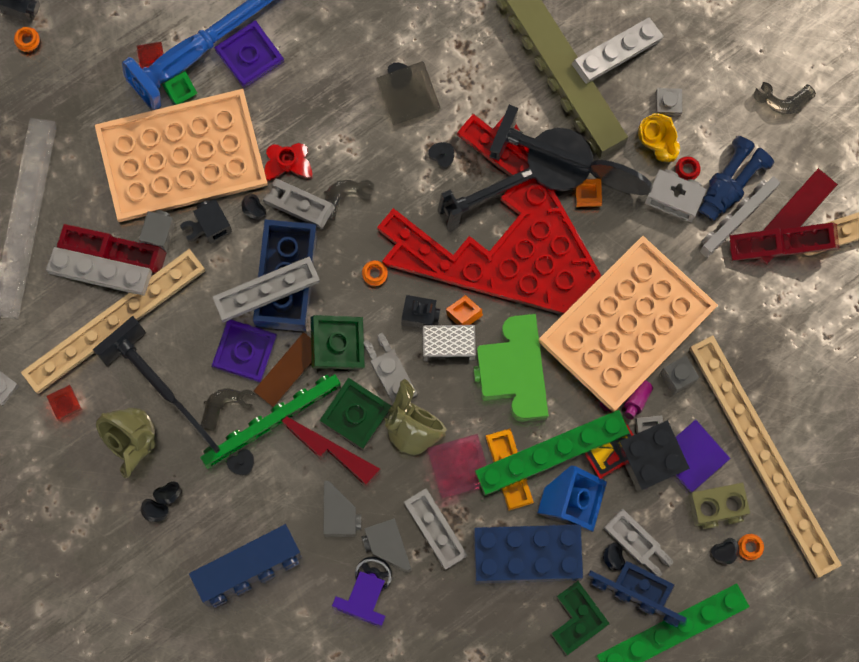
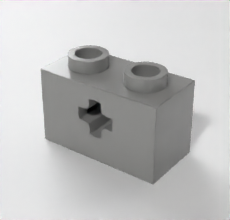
(683, 206)

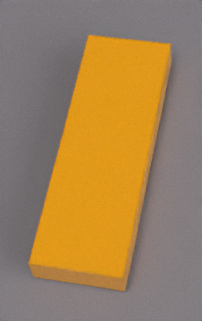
(500, 446)

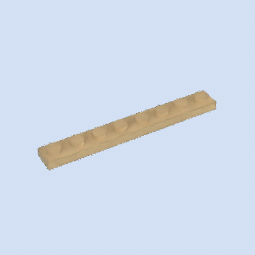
(80, 344)

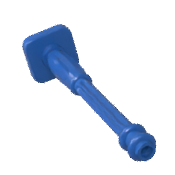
(181, 56)

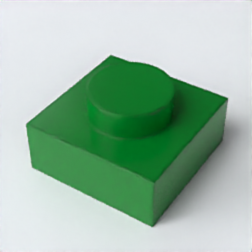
(179, 88)

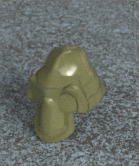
(410, 426)
(128, 435)

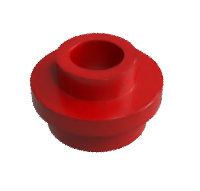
(690, 162)

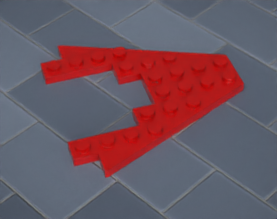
(534, 261)

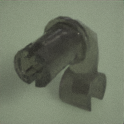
(790, 105)
(339, 188)
(215, 404)

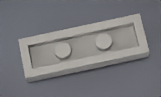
(435, 529)

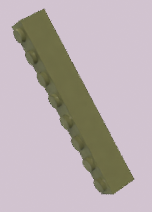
(556, 57)

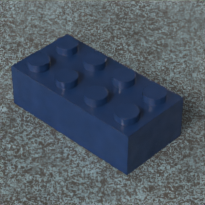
(281, 246)
(527, 554)
(246, 566)

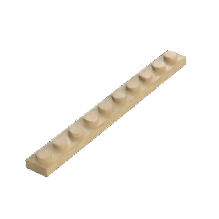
(765, 457)

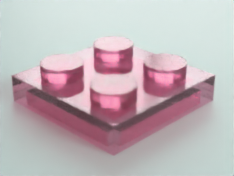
(456, 464)

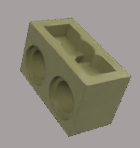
(717, 499)

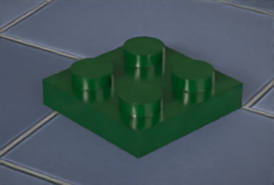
(337, 342)
(355, 413)

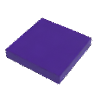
(249, 54)
(244, 351)
(702, 455)

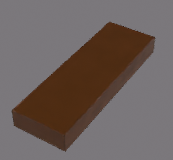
(286, 372)

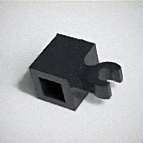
(20, 8)
(210, 222)
(419, 312)

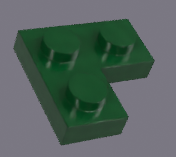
(585, 621)

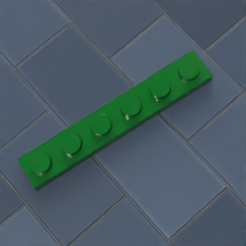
(260, 426)
(552, 452)
(664, 636)

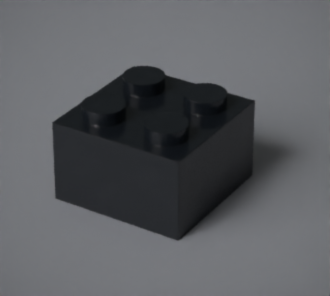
(652, 455)

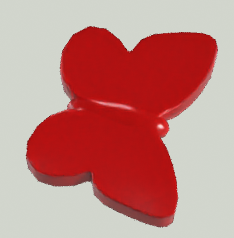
(287, 159)

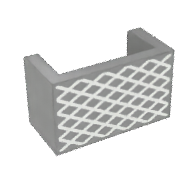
(448, 341)

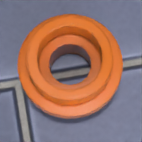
(25, 32)
(374, 265)
(756, 541)

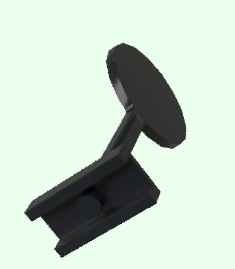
(546, 170)
(610, 173)
(121, 343)

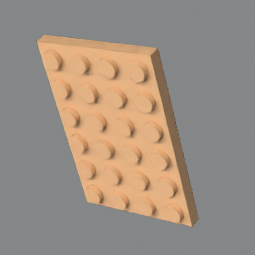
(180, 155)
(627, 323)

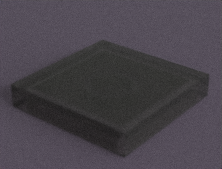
(408, 93)

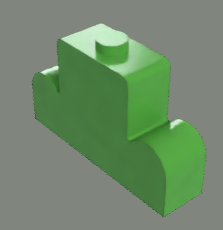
(514, 369)

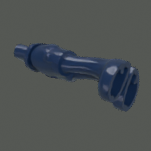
(726, 191)

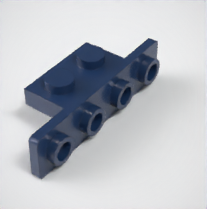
(643, 589)

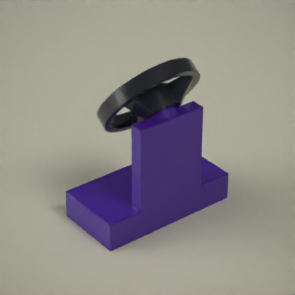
(366, 592)

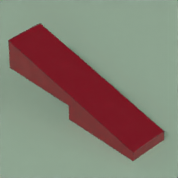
(802, 204)
(784, 241)
(112, 248)
(320, 446)

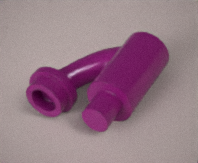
(636, 402)

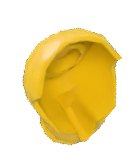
(659, 135)

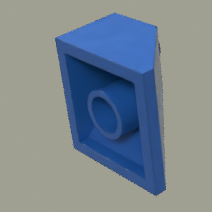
(573, 498)

